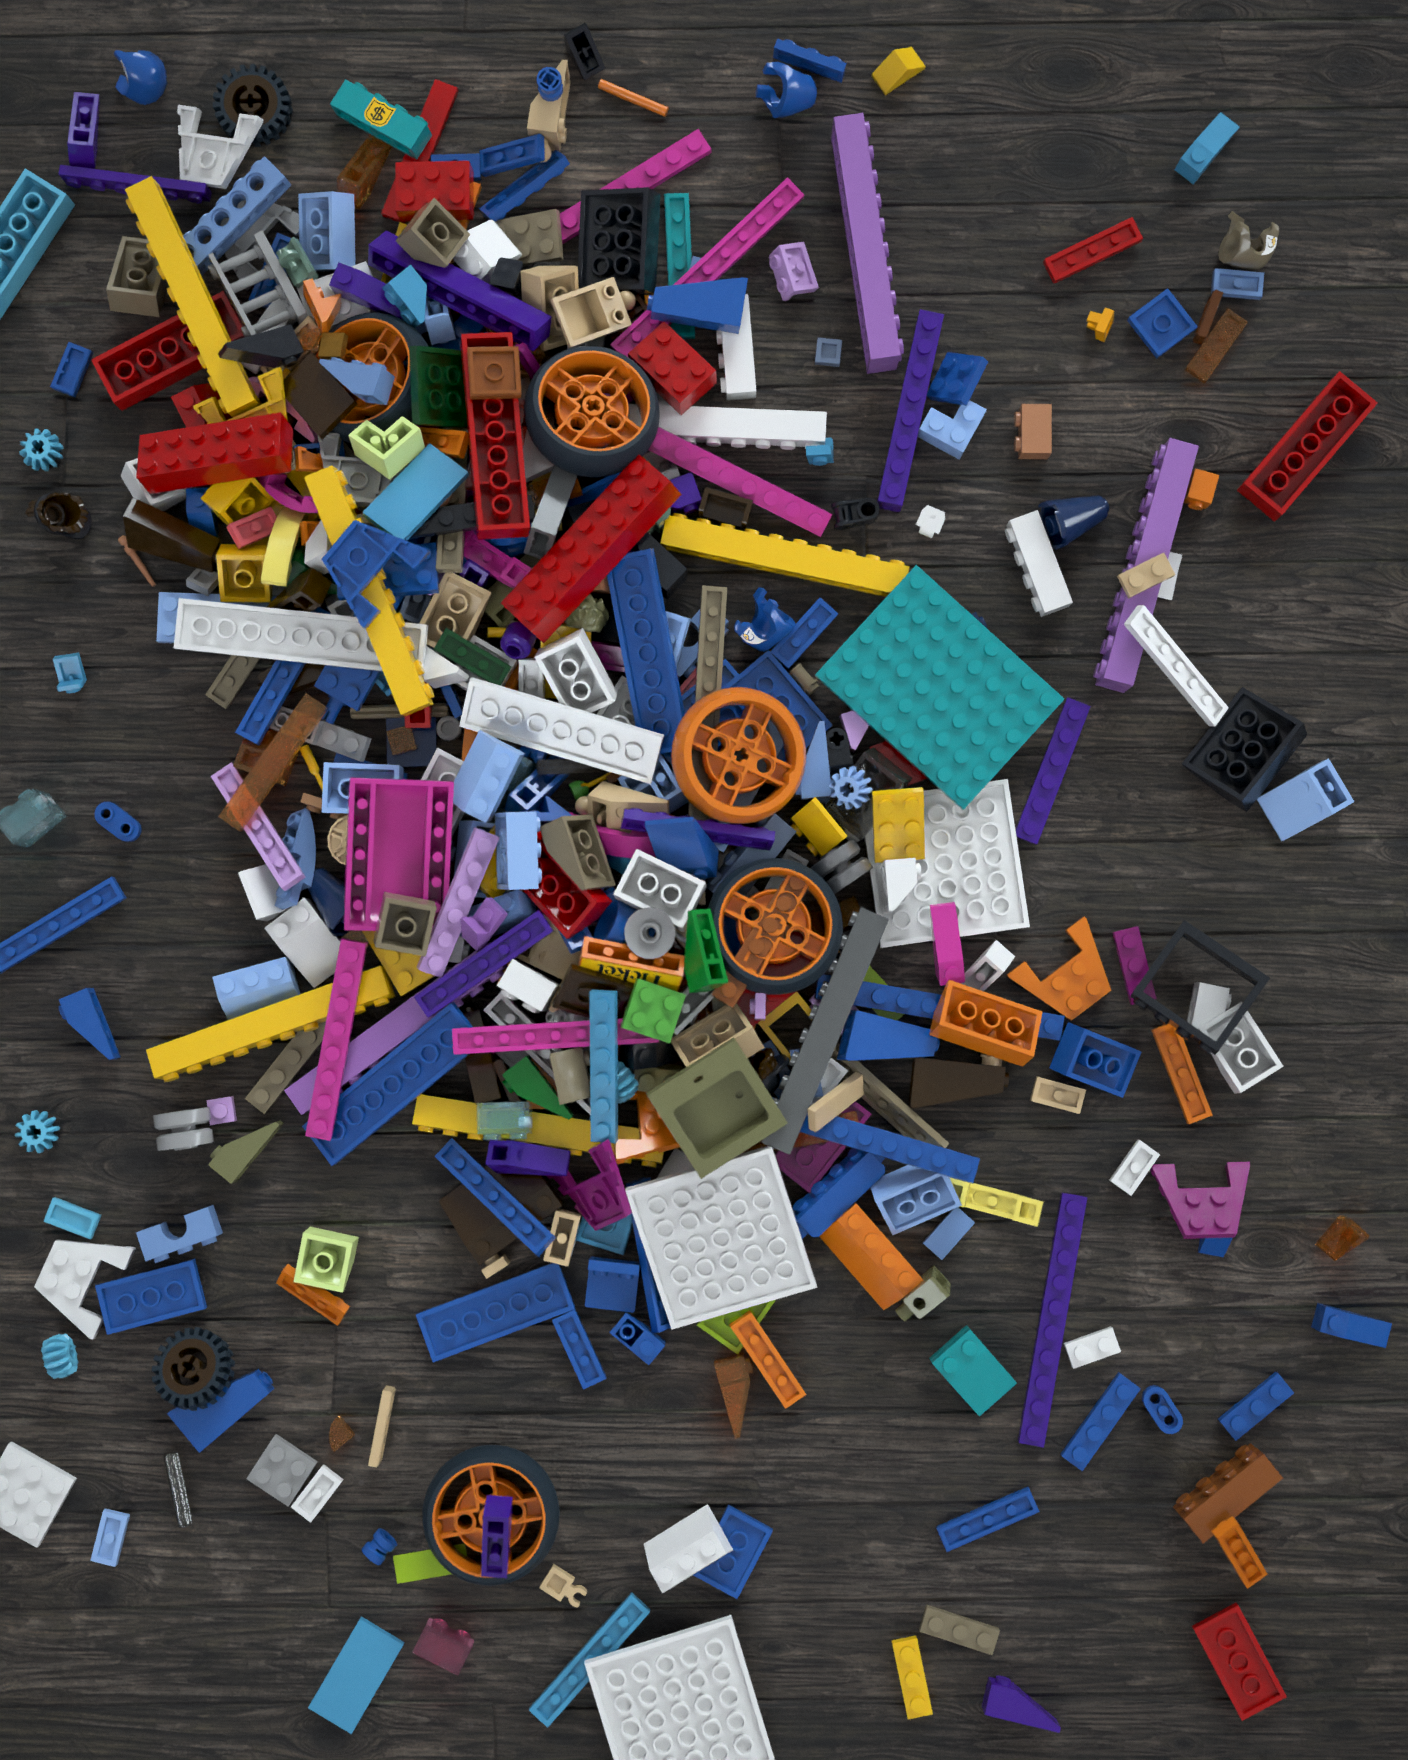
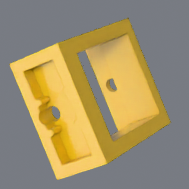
(777, 1013)

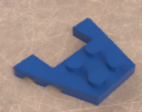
(360, 557)

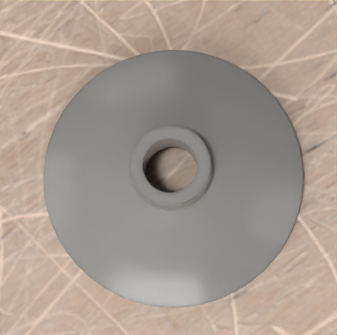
(637, 933)

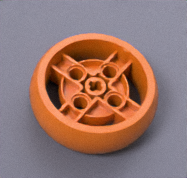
(757, 712)

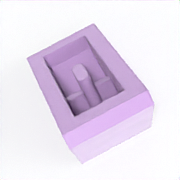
(854, 727)

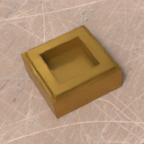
(333, 345)

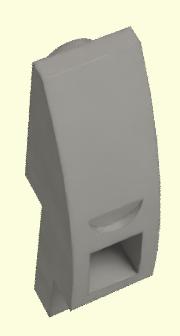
(330, 737)

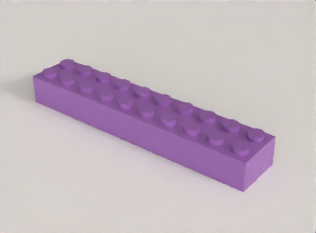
(865, 243)
(1153, 537)

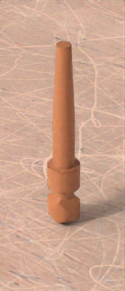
(132, 552)

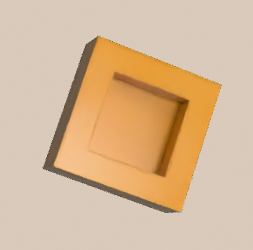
(1101, 323)

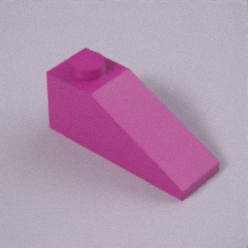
(946, 943)

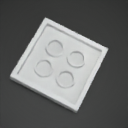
(30, 1493)

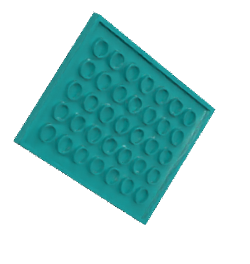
(939, 687)

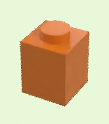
(1200, 489)

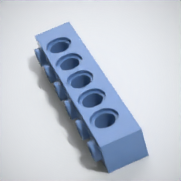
(239, 218)

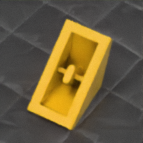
(897, 69)

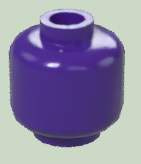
(517, 641)

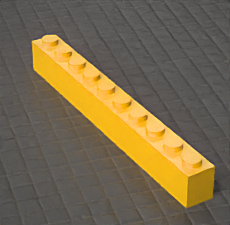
(191, 295)
(782, 556)
(386, 630)
(260, 1028)
(547, 1130)

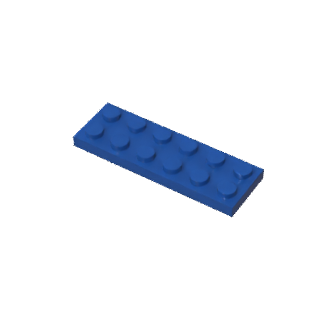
(495, 1311)

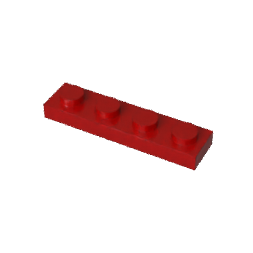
(1092, 250)

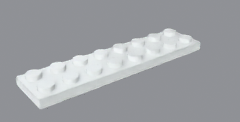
(561, 730)

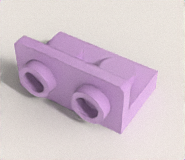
(792, 270)

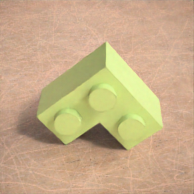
(387, 450)

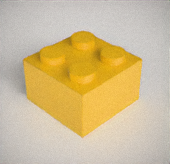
(236, 499)
(241, 574)

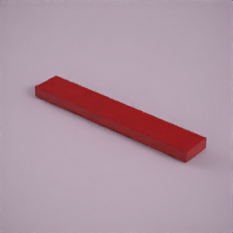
(436, 114)

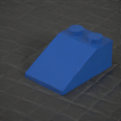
(684, 846)
(1095, 1060)

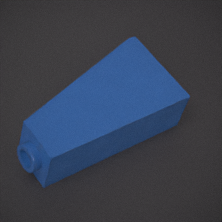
(701, 304)
(878, 1037)
(207, 1424)

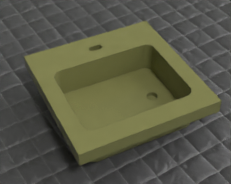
(719, 1111)

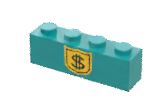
(381, 119)

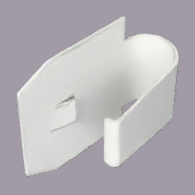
(930, 521)

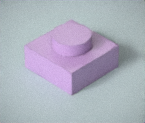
(757, 1006)
(222, 1110)

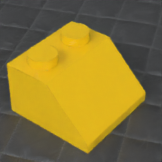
(817, 828)

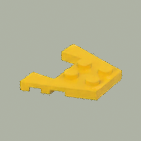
(273, 388)

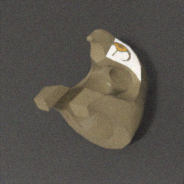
(1247, 253)

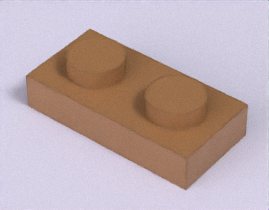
(314, 805)

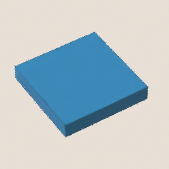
(611, 1237)

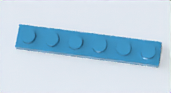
(603, 1066)
(574, 1675)

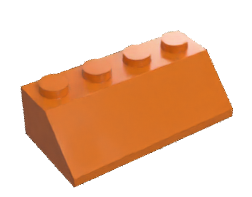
(986, 1023)
(871, 1257)

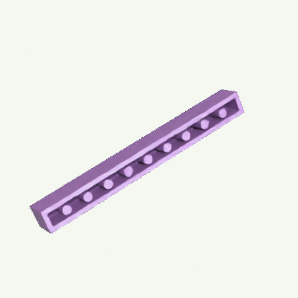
(379, 1041)

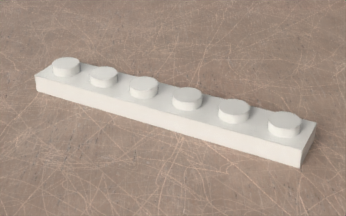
(1176, 665)

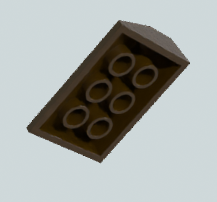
(480, 1228)

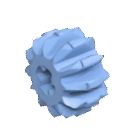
(857, 781)

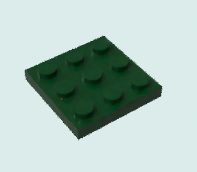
(437, 387)

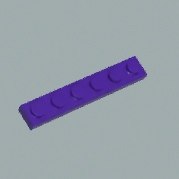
(101, 179)
(1051, 771)
(718, 832)
(483, 963)

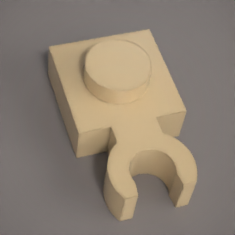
(559, 1583)

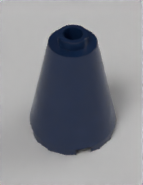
(1071, 517)
(328, 897)

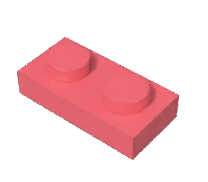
(252, 528)

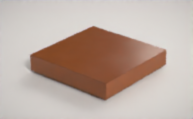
(494, 372)

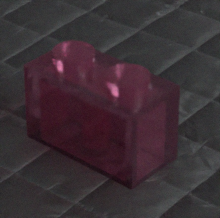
(443, 1645)

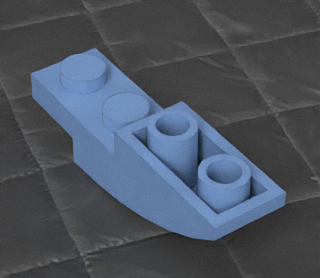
(301, 844)

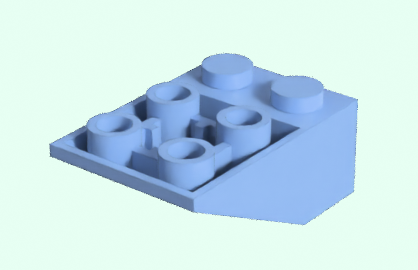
(1305, 799)

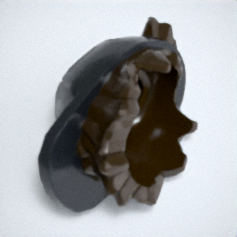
(61, 514)
(768, 1068)

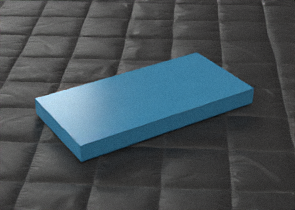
(416, 493)
(356, 1675)

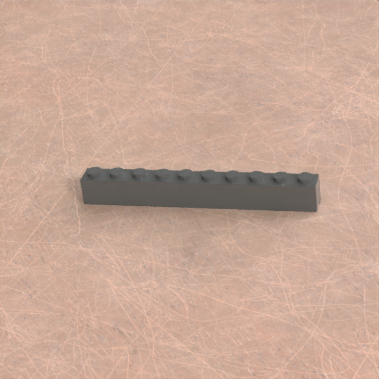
(826, 1025)

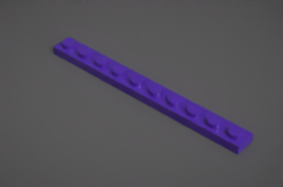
(1052, 1319)

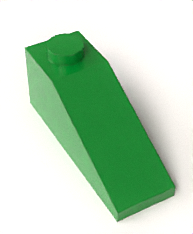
(703, 956)
(532, 1085)

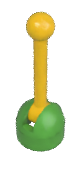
(581, 788)

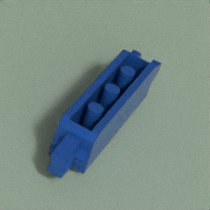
(837, 1191)

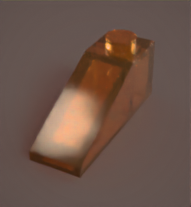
(363, 170)
(734, 1383)

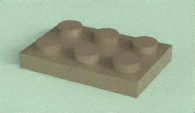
(535, 236)

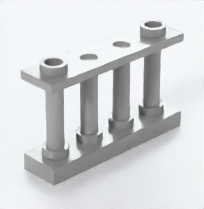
(272, 270)

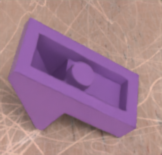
(483, 924)

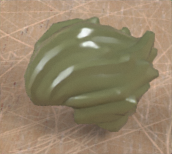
(589, 615)

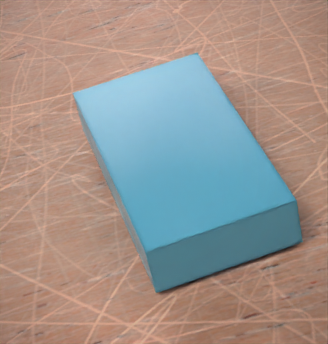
(72, 1218)

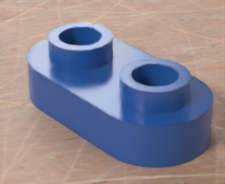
(117, 820)
(1161, 1409)

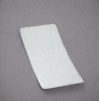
(1167, 587)

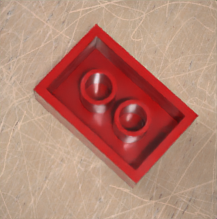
(445, 181)
(674, 368)

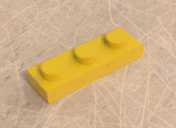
(912, 1677)

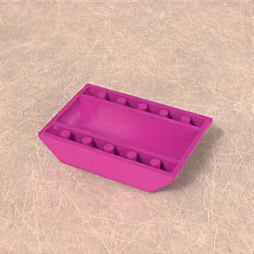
(395, 845)

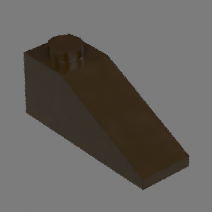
(303, 593)

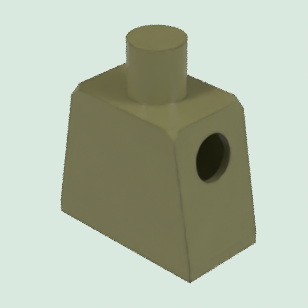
(932, 1290)

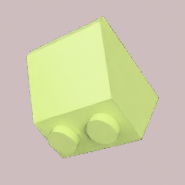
(325, 1259)

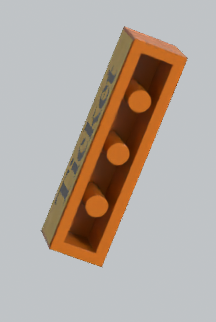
(620, 962)

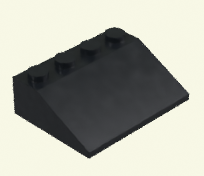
(619, 238)
(1245, 749)

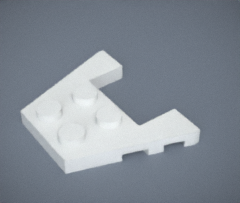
(210, 157)
(70, 1274)

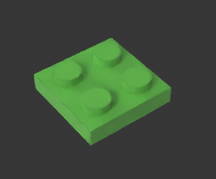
(653, 1010)

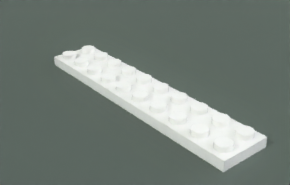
(282, 634)

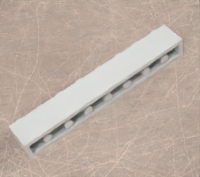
(742, 426)

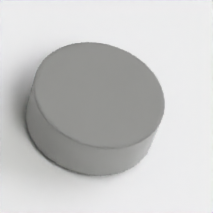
(448, 728)

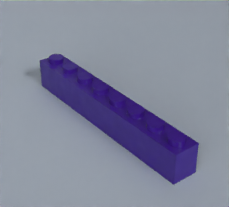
(465, 293)
(910, 410)

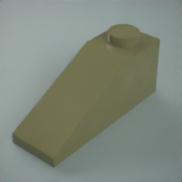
(238, 1155)

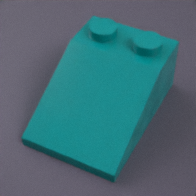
(972, 1370)

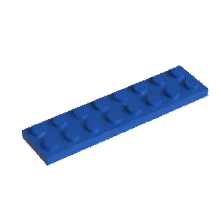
(646, 645)
(394, 1083)

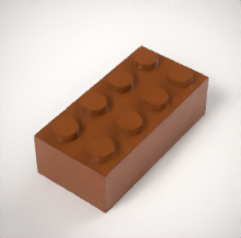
(1227, 1491)

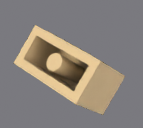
(565, 1229)

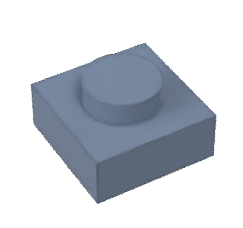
(828, 352)

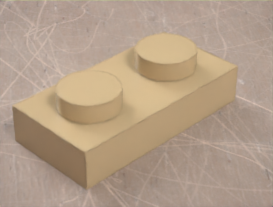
(1146, 575)
(1057, 1095)

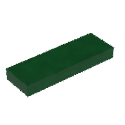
(472, 657)

